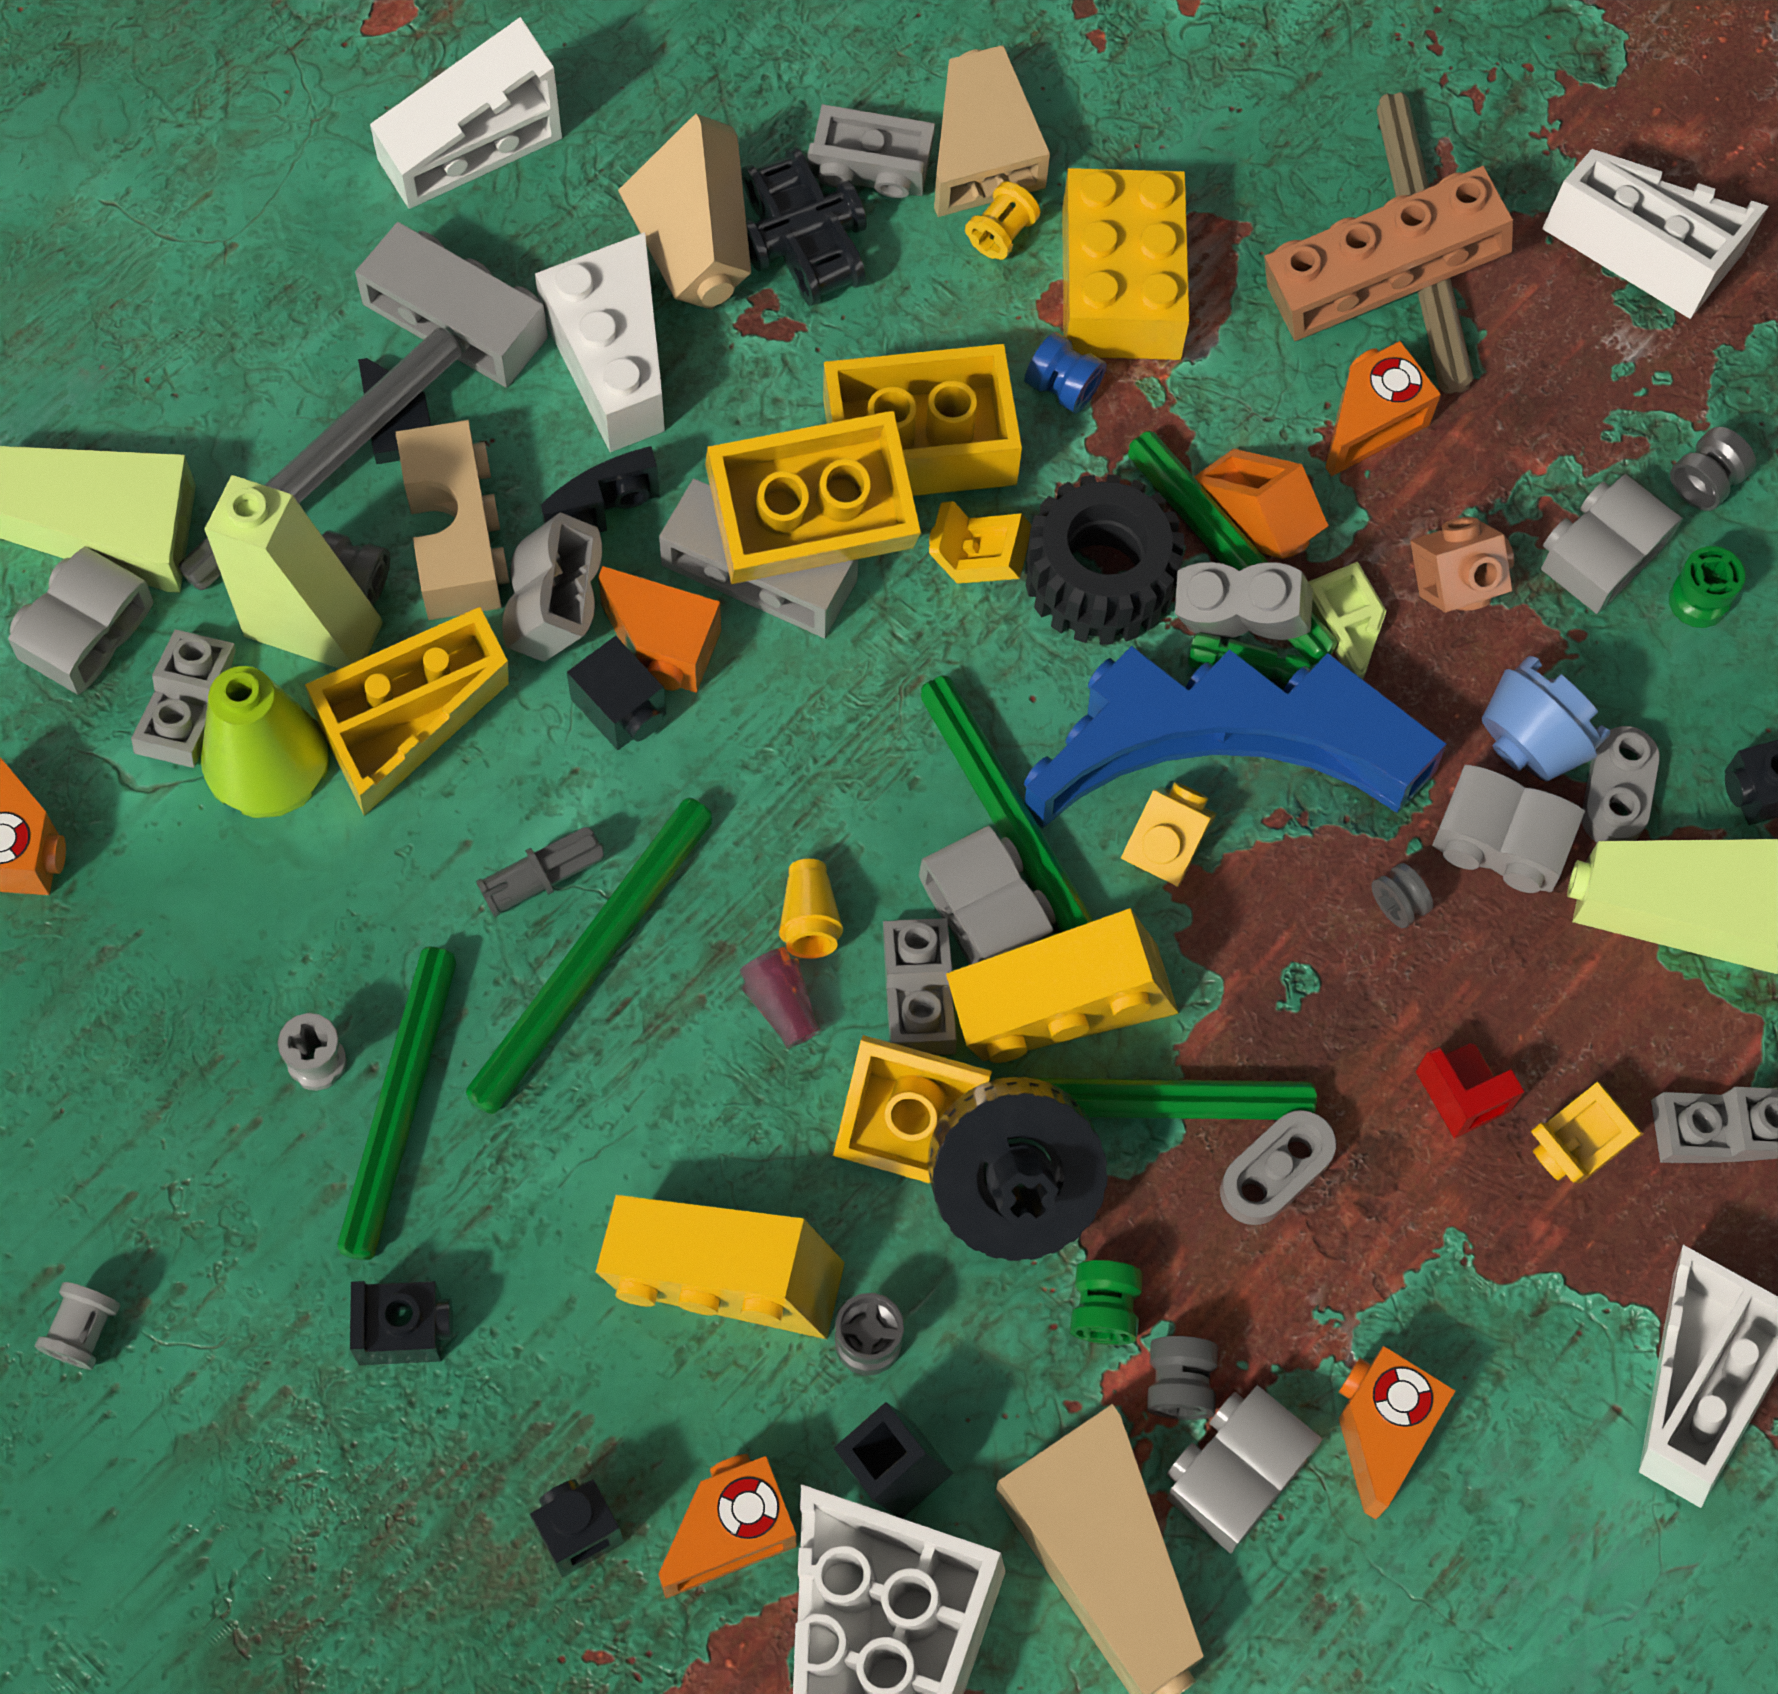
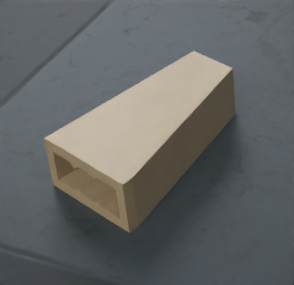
(1103, 1548)

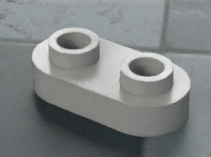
(1621, 782)
(1275, 1169)

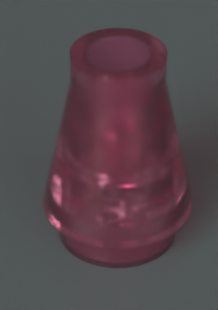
(781, 996)

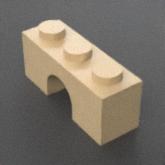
(443, 475)

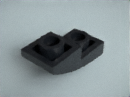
(618, 482)

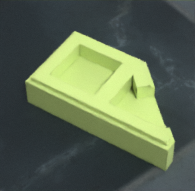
(1351, 613)

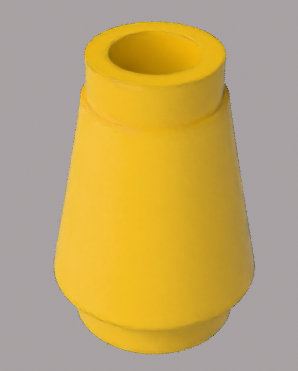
(810, 911)

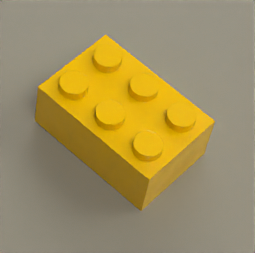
(1125, 263)
(948, 408)
(812, 497)

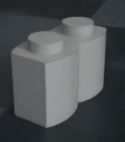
(1609, 543)
(552, 587)
(1261, 599)
(80, 619)
(1508, 829)
(984, 897)
(1242, 1467)

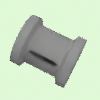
(296, 1042)
(77, 1325)

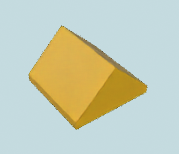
(897, 1105)

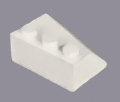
(887, 1602)

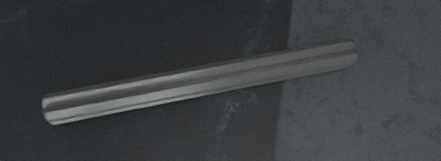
(345, 436)

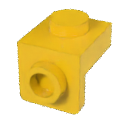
(980, 546)
(1169, 832)
(1584, 1135)

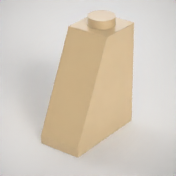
(986, 133)
(694, 212)

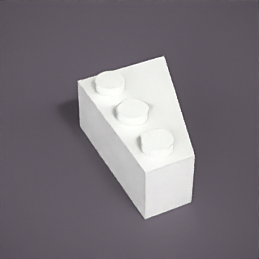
(471, 118)
(1652, 231)
(607, 336)
(1709, 1374)

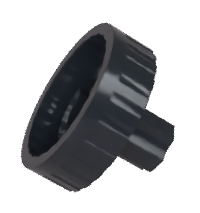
(1057, 1193)

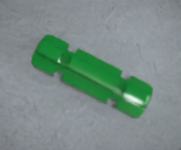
(1208, 649)

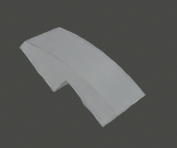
(177, 710)
(917, 985)
(1717, 1127)

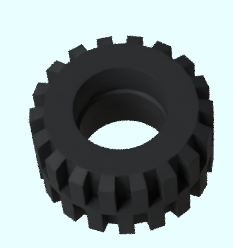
(1110, 517)

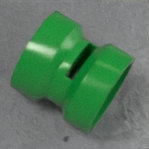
(1706, 586)
(1106, 1302)

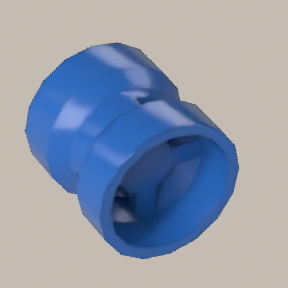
(1065, 372)

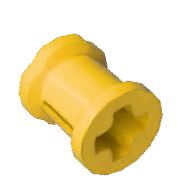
(991, 221)

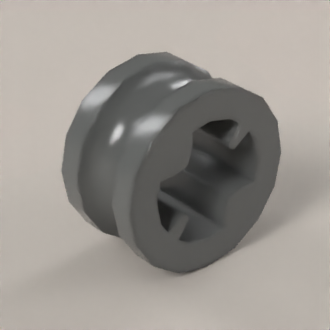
(1402, 895)

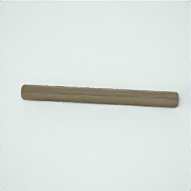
(1437, 300)

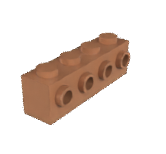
(1389, 252)

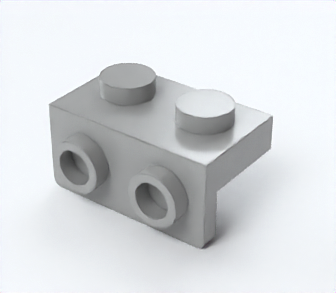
(871, 151)

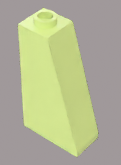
(112, 502)
(287, 577)
(1685, 896)

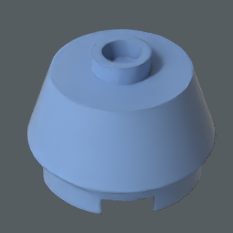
(1542, 722)

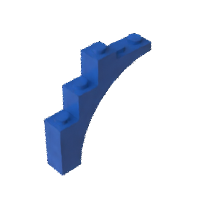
(1318, 721)

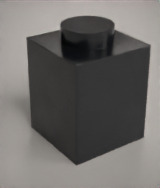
(617, 693)
(893, 1460)

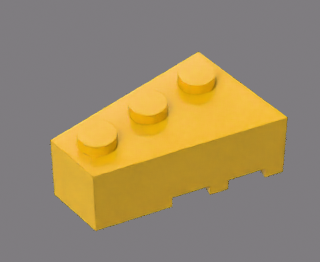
(407, 701)
(1062, 988)
(721, 1263)

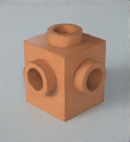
(1462, 565)

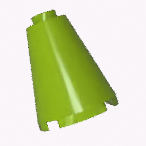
(260, 745)

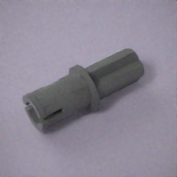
(541, 870)

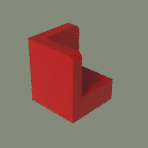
(1466, 1088)

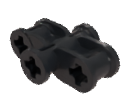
(804, 226)

